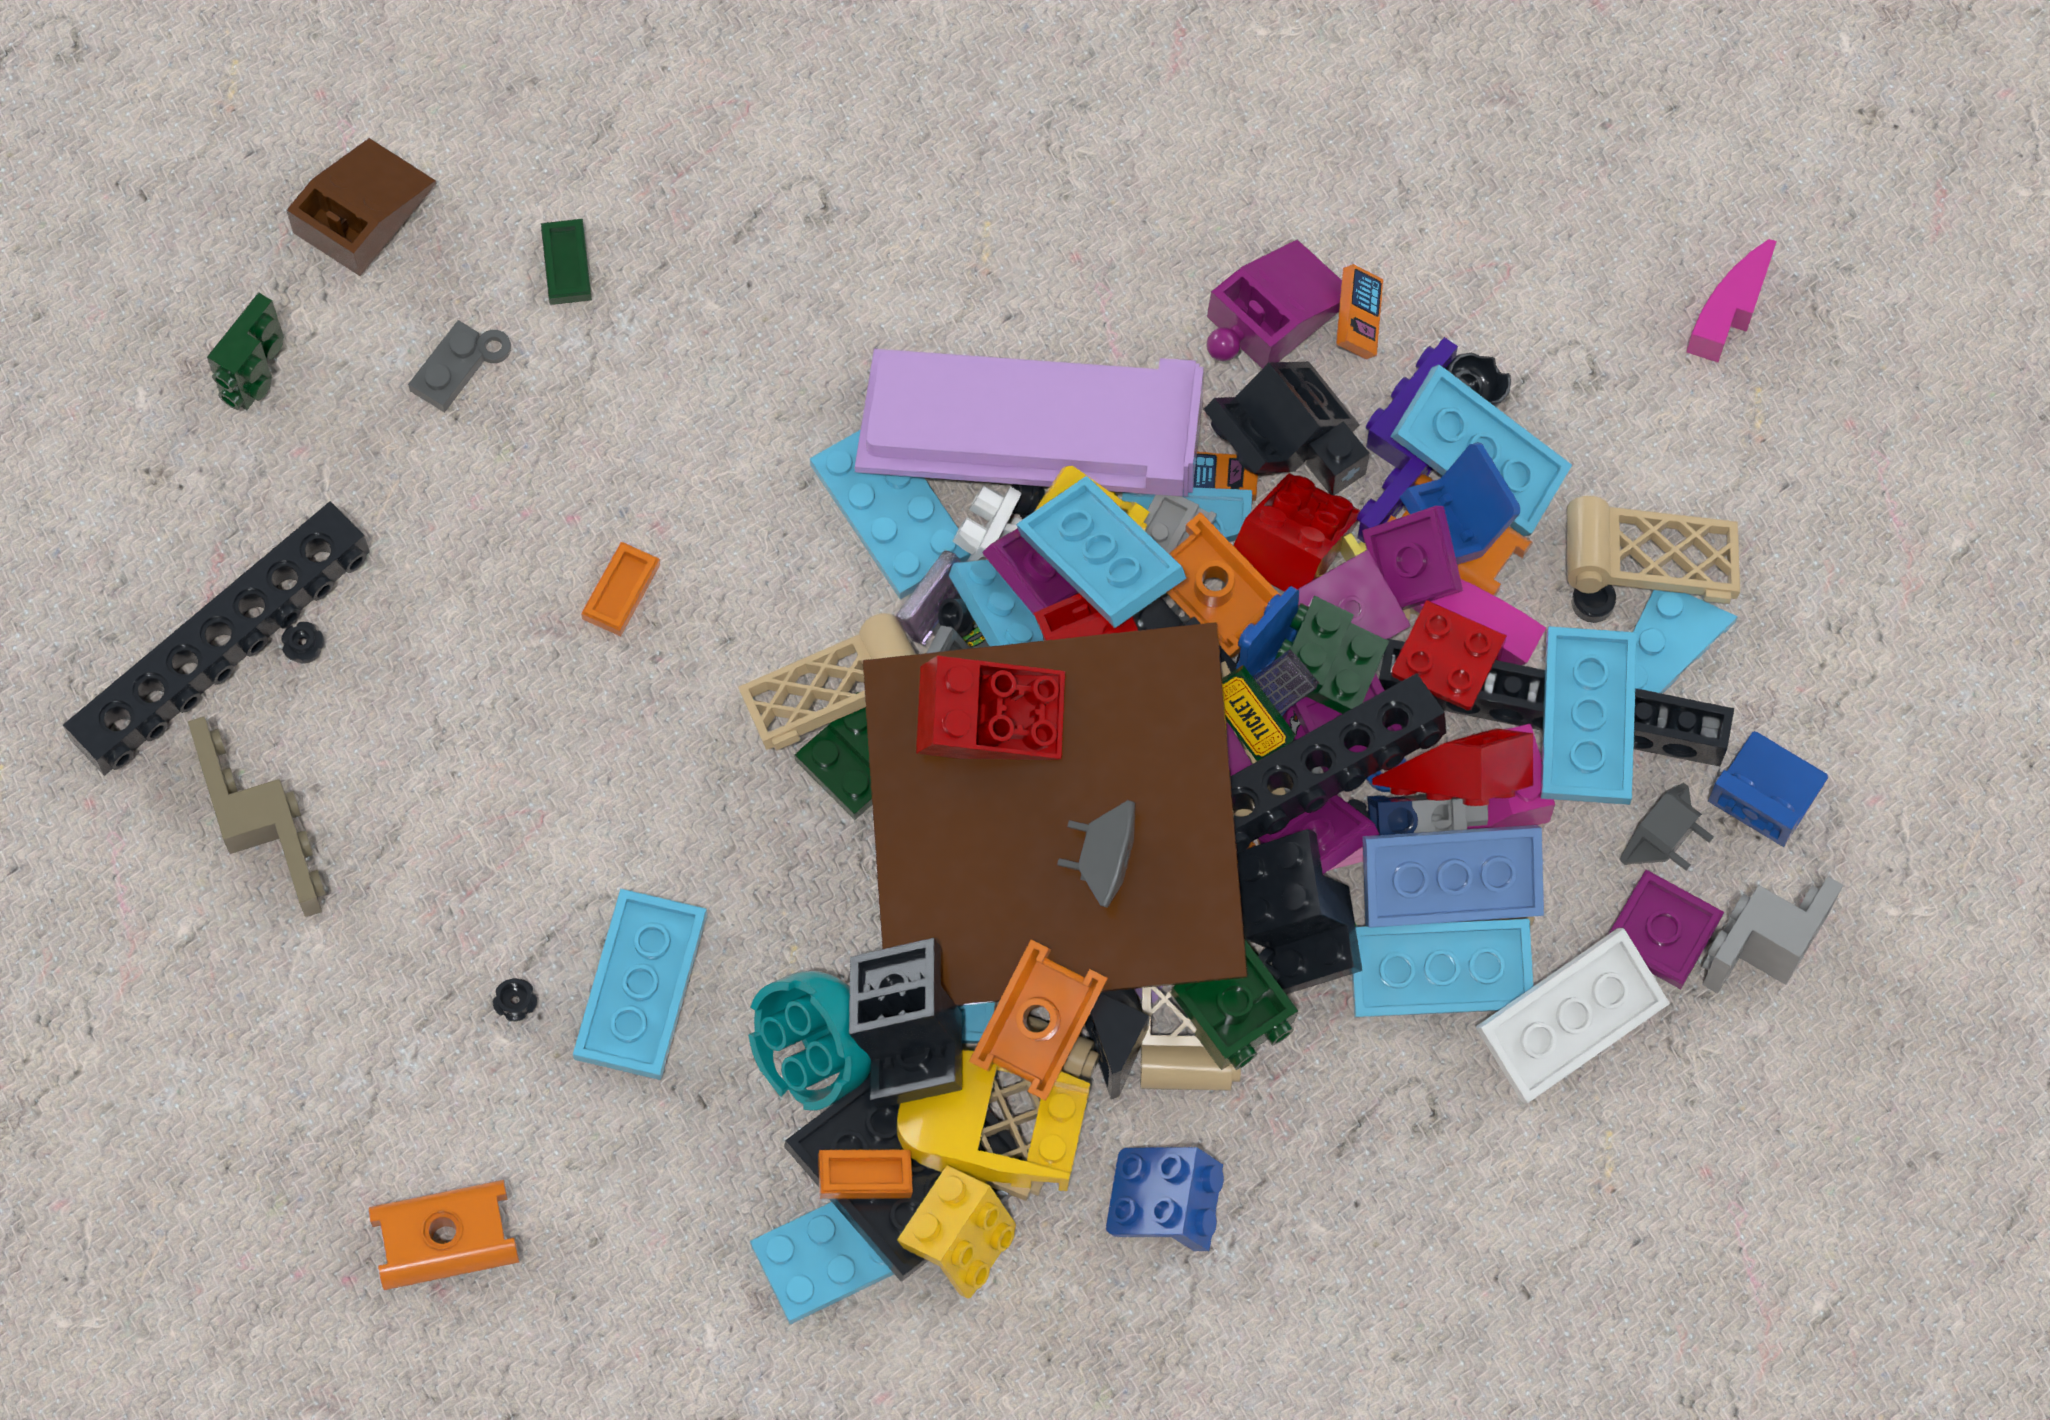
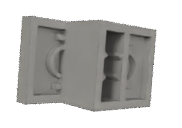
(1769, 933)

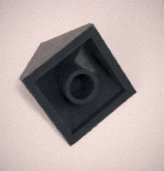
(1118, 1033)

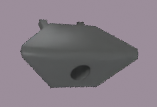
(1665, 830)
(1105, 851)

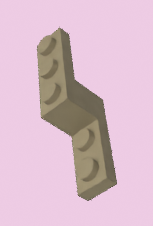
(257, 815)

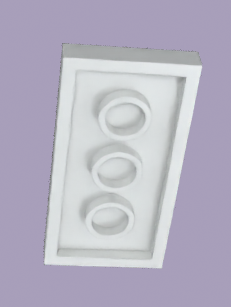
(1572, 1015)

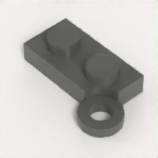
(455, 364)

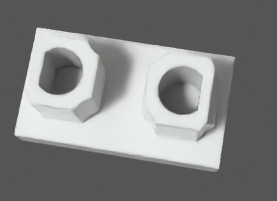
(997, 511)

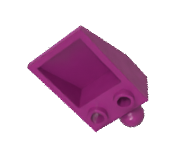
(1272, 305)

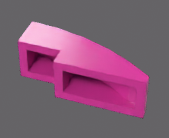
(1731, 303)
(1482, 607)

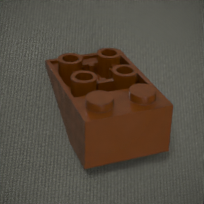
(358, 204)

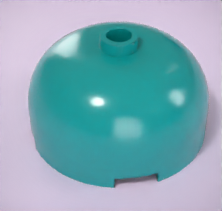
(814, 1011)

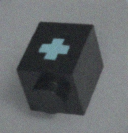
(1337, 458)

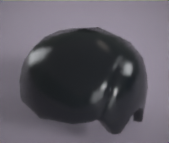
(1481, 376)

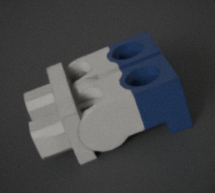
(1420, 815)

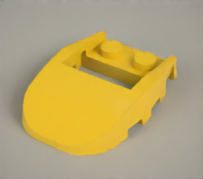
(950, 1128)

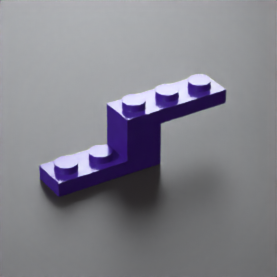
(1381, 426)

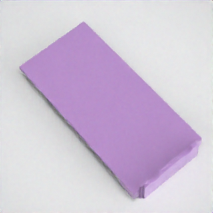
(1031, 420)

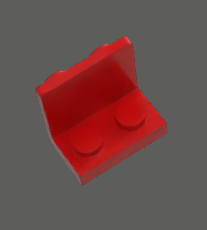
(1449, 654)

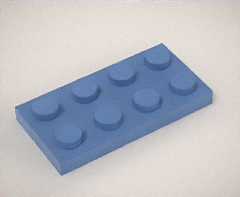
(1453, 876)

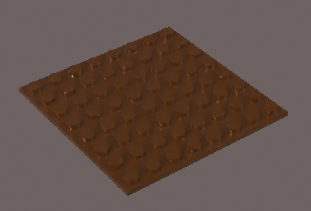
(978, 841)

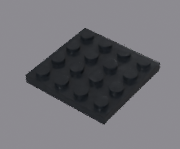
(860, 1125)

